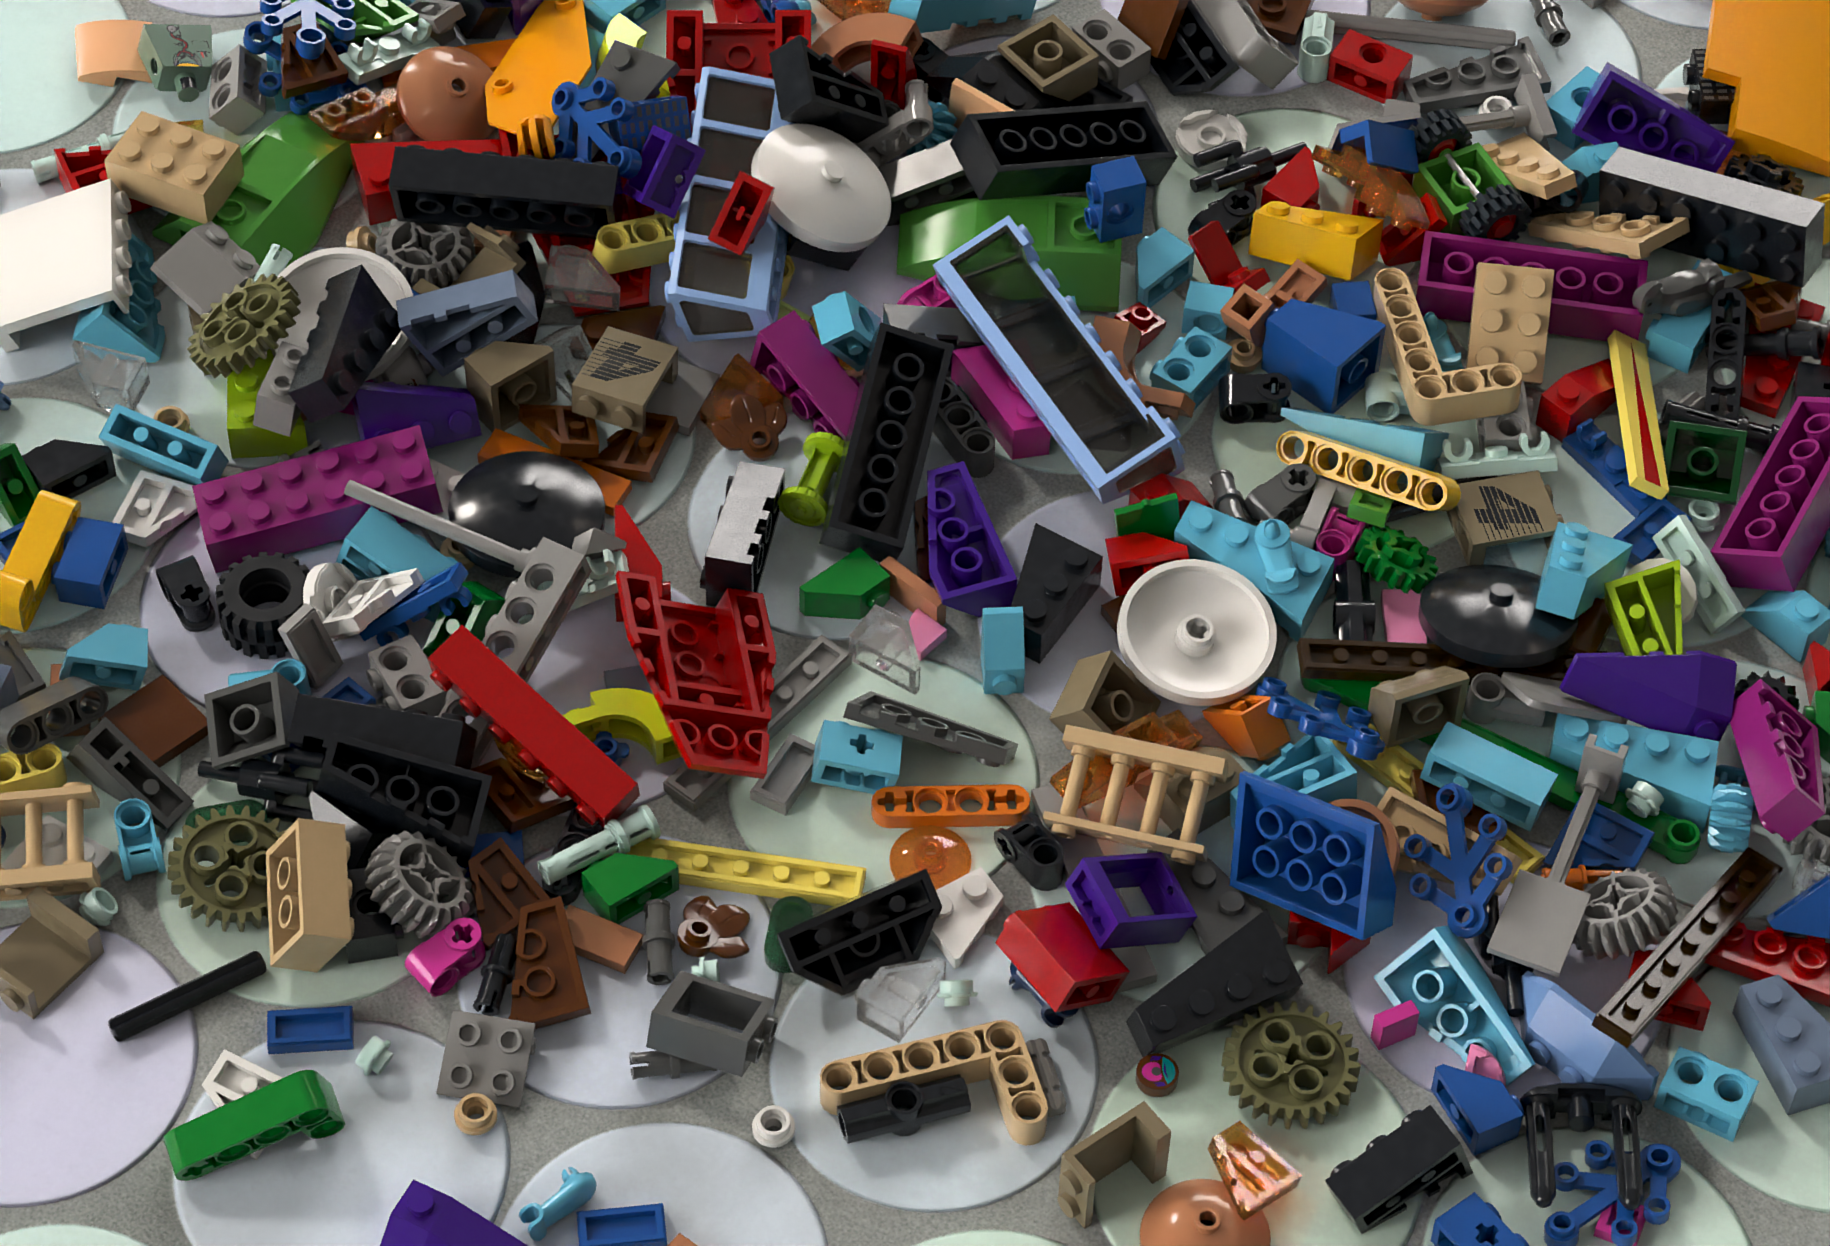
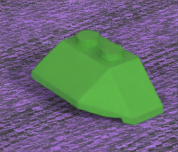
(376, 17)

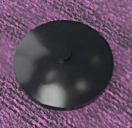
(522, 500)
(1492, 617)

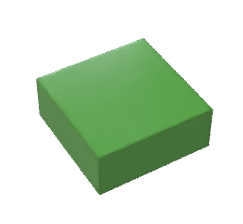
(1370, 508)

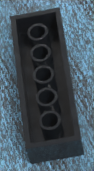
(1055, 147)
(505, 191)
(1727, 217)
(886, 443)

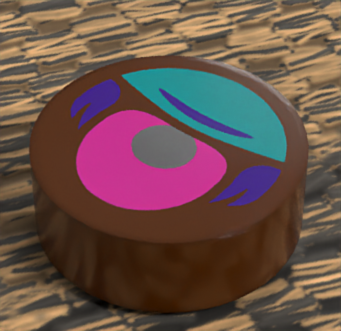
(1157, 1075)

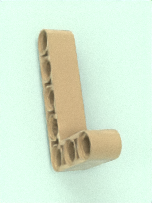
(1432, 394)
(939, 1056)

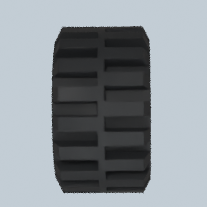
(254, 583)

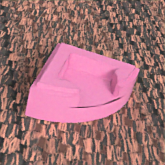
(926, 633)
(1484, 1063)

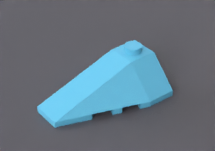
(130, 332)
(1400, 442)
(1455, 999)

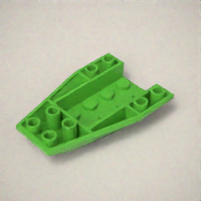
(285, 193)
(1059, 235)

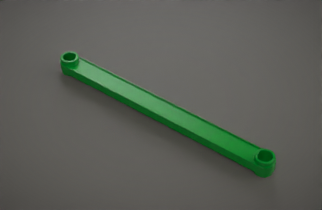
(1667, 828)

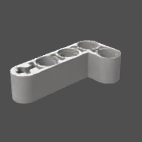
(1249, 40)

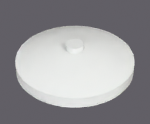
(823, 187)
(309, 279)
(1196, 632)

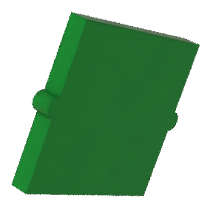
(1151, 516)

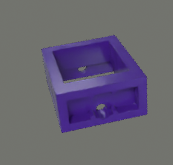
(662, 160)
(1111, 927)

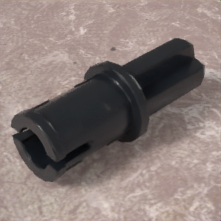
(496, 975)

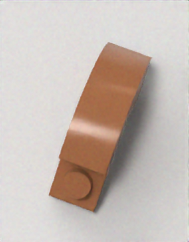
(852, 38)
(1249, 309)
(1123, 341)

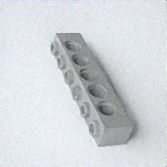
(530, 640)

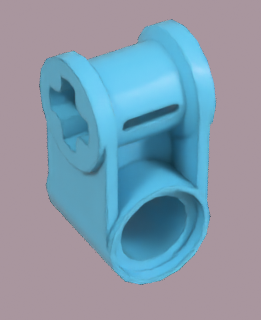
(138, 844)

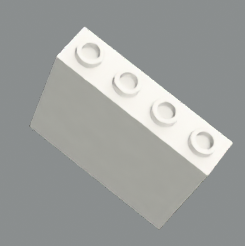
(63, 258)

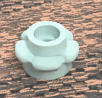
(1704, 514)
(1644, 799)
(98, 906)
(707, 969)
(956, 992)
(374, 1056)

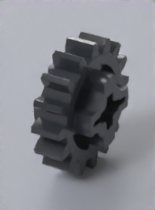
(1764, 172)

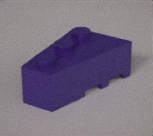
(441, 411)

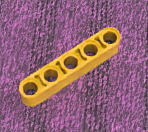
(1384, 476)

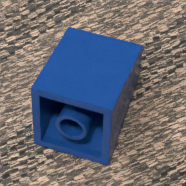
(1322, 351)

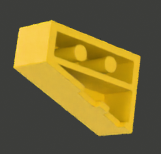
(1321, 239)

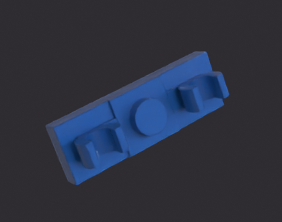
(1606, 465)
(418, 604)

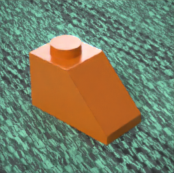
(1248, 726)

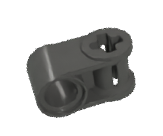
(1283, 496)

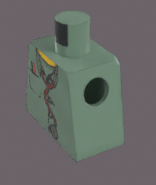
(177, 57)

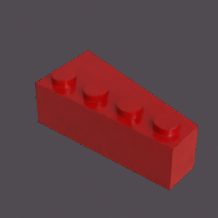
(373, 168)

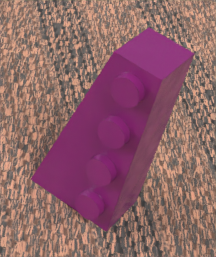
(806, 374)
(1779, 760)

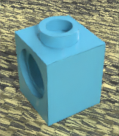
(1204, 307)

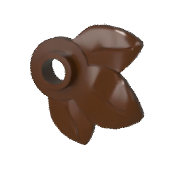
(748, 422)
(712, 929)

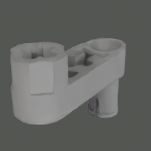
(904, 128)
(1326, 494)

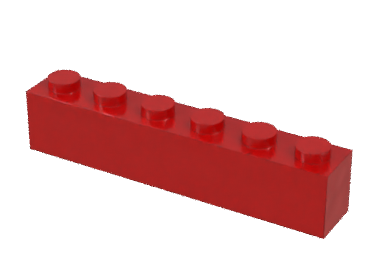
(533, 727)

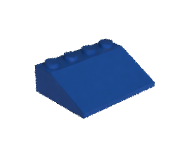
(1311, 858)

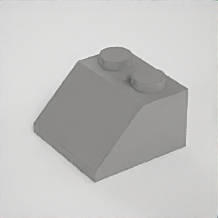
(205, 266)

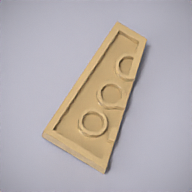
(1531, 167)
(1608, 232)
(1416, 818)

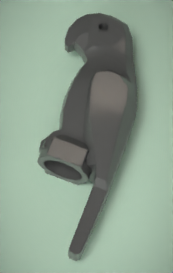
(1686, 290)

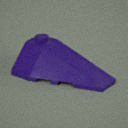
(963, 545)
(1658, 690)
(437, 1219)

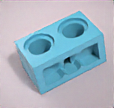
(1193, 365)
(1703, 1101)

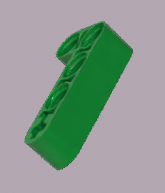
(253, 1122)

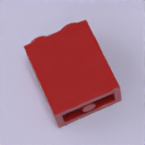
(1061, 957)

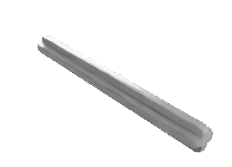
(1421, 31)

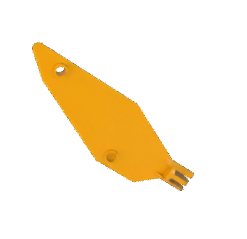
(543, 56)

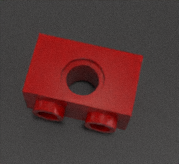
(1369, 67)

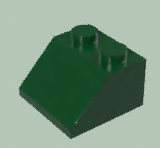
(1704, 461)

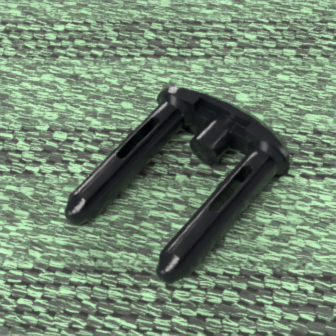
(1581, 1103)

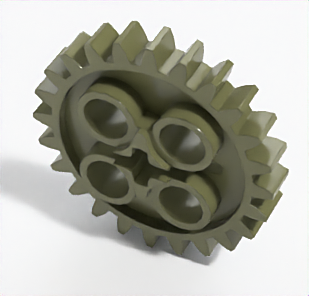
(244, 325)
(233, 868)
(1290, 1065)

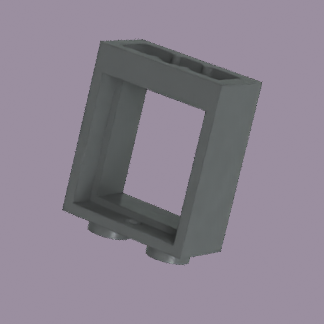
(706, 1043)

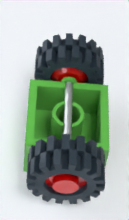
(1465, 181)

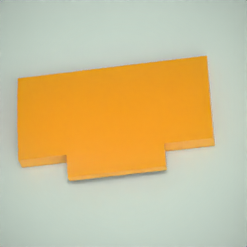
(1781, 77)

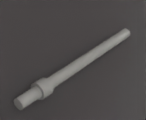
(437, 524)

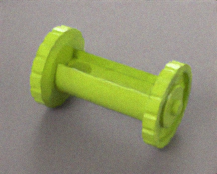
(805, 502)

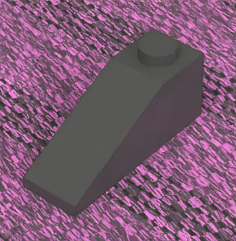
(127, 773)

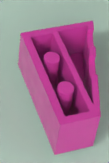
(999, 402)

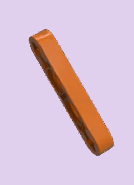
(950, 799)

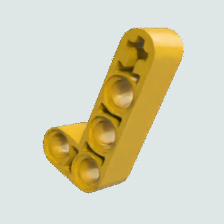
(33, 556)

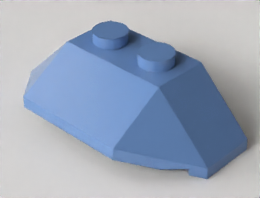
(1563, 1040)

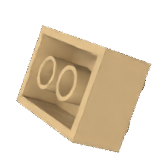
(175, 167)
(1510, 318)
(308, 895)

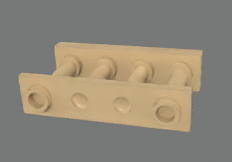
(1124, 755)
(58, 880)

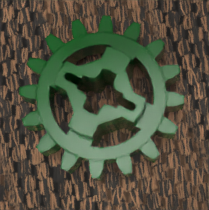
(1395, 559)

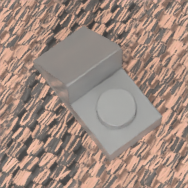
(442, 17)

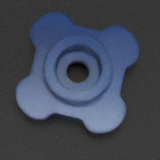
(616, 750)

